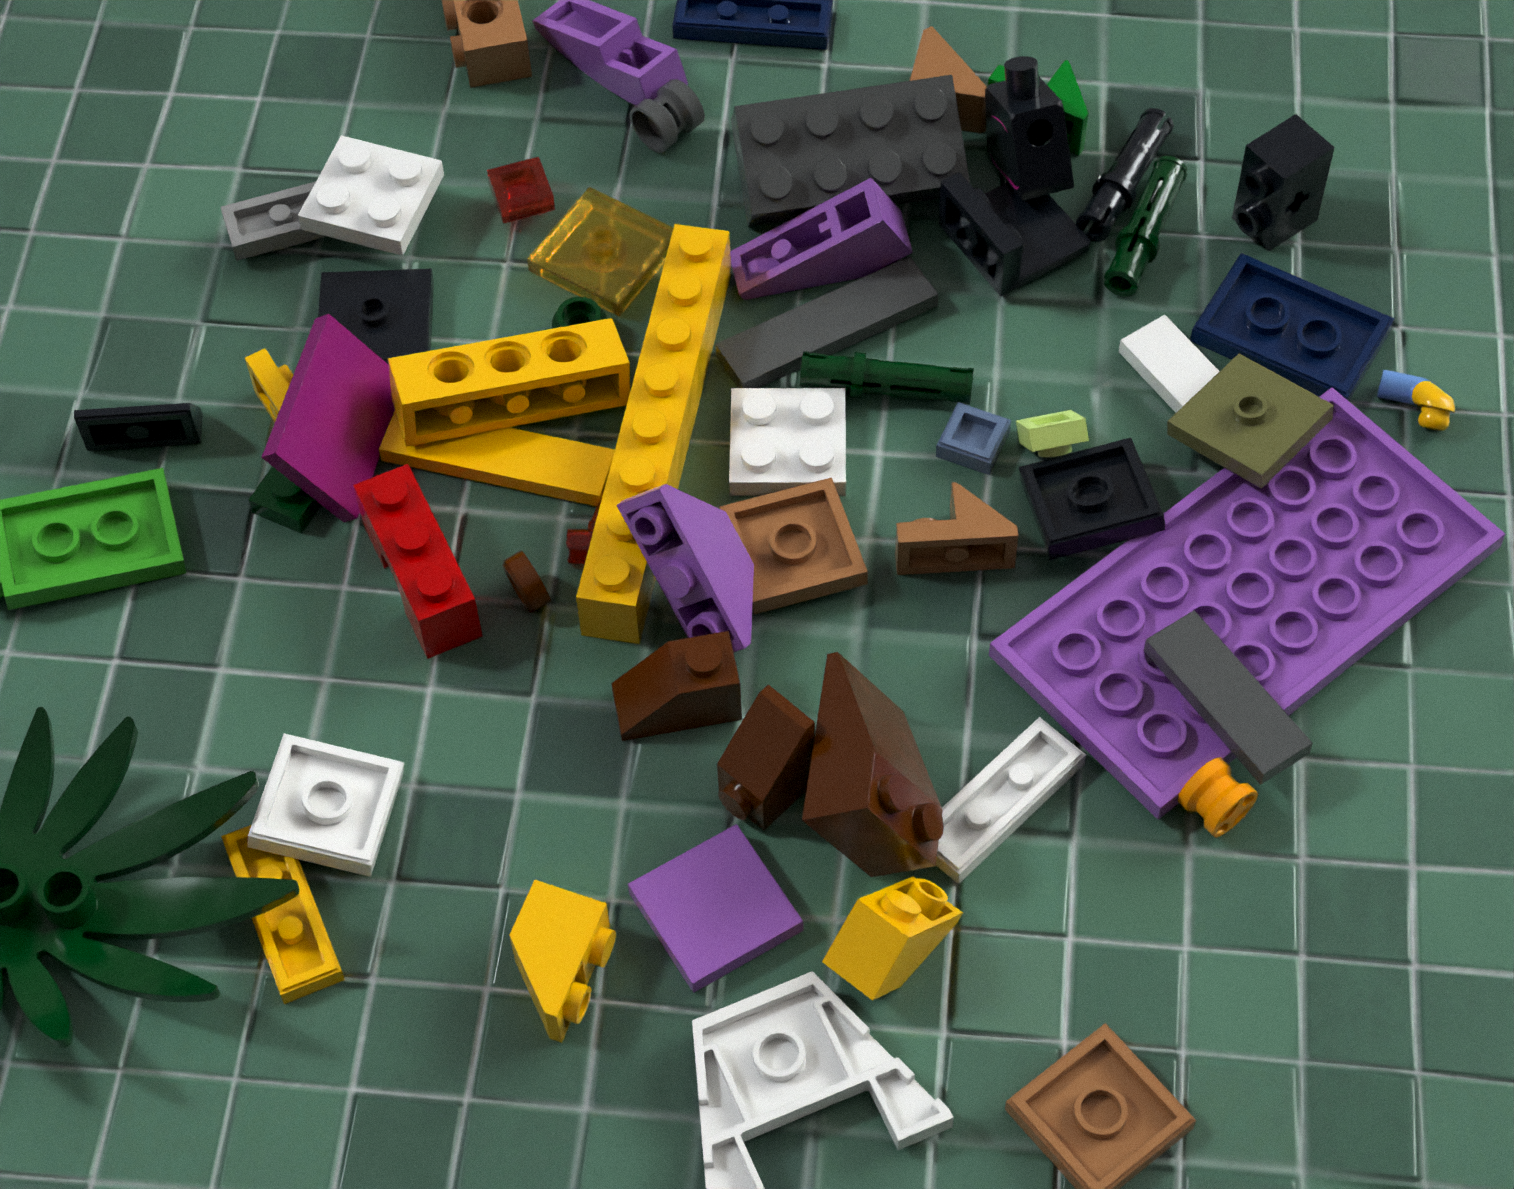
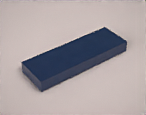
(755, 22)

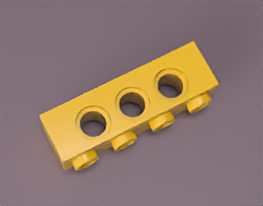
(509, 381)

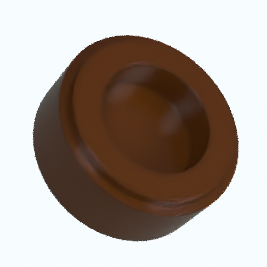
(526, 581)

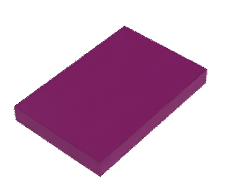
(332, 418)

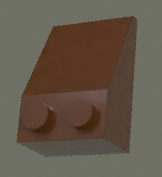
(869, 779)

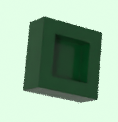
(283, 502)

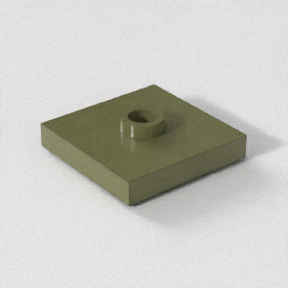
(1250, 420)

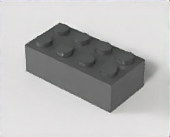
(822, 144)

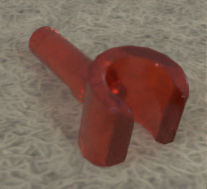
(579, 540)

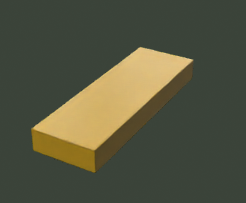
(292, 932)

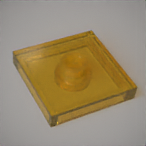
(602, 251)

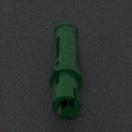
(1139, 240)
(886, 377)

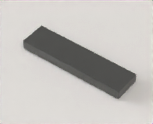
(827, 324)

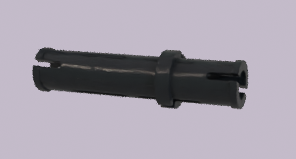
(1116, 188)

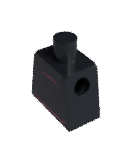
(1027, 132)

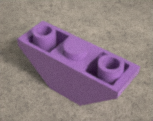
(695, 561)

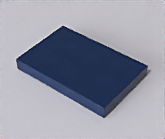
(1292, 328)

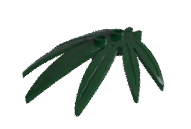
(57, 901)

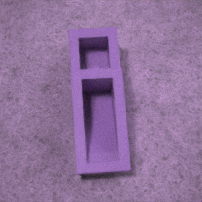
(610, 48)

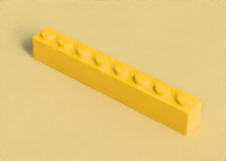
(655, 427)

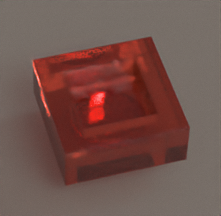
(521, 190)

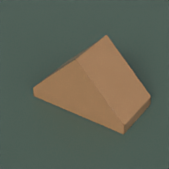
(938, 59)

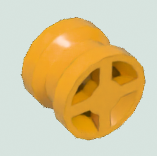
(1217, 797)

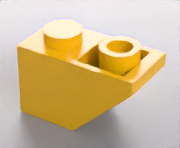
(891, 935)
(556, 950)

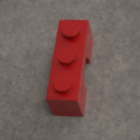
(420, 559)

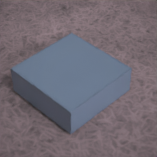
(973, 438)

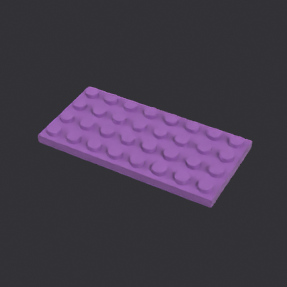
(1281, 573)

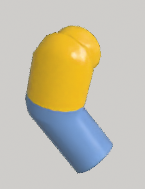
(1421, 392)

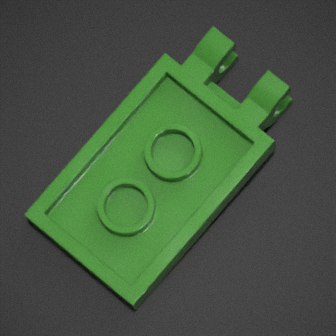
(87, 539)

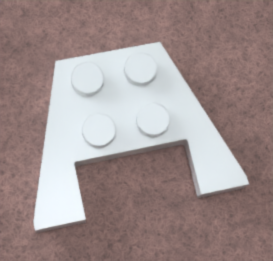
(786, 1059)

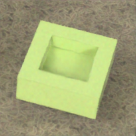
(1052, 433)

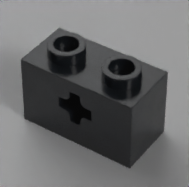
(1282, 182)

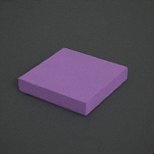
(715, 907)

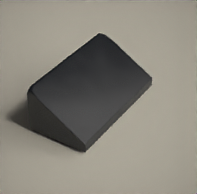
(140, 426)

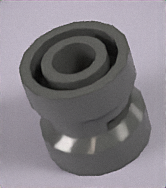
(670, 113)

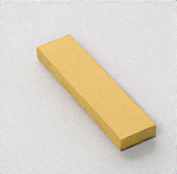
(510, 460)

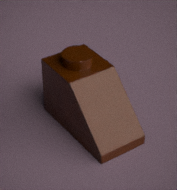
(679, 688)
(766, 760)

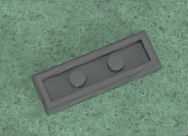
(1227, 697)

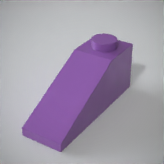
(824, 245)

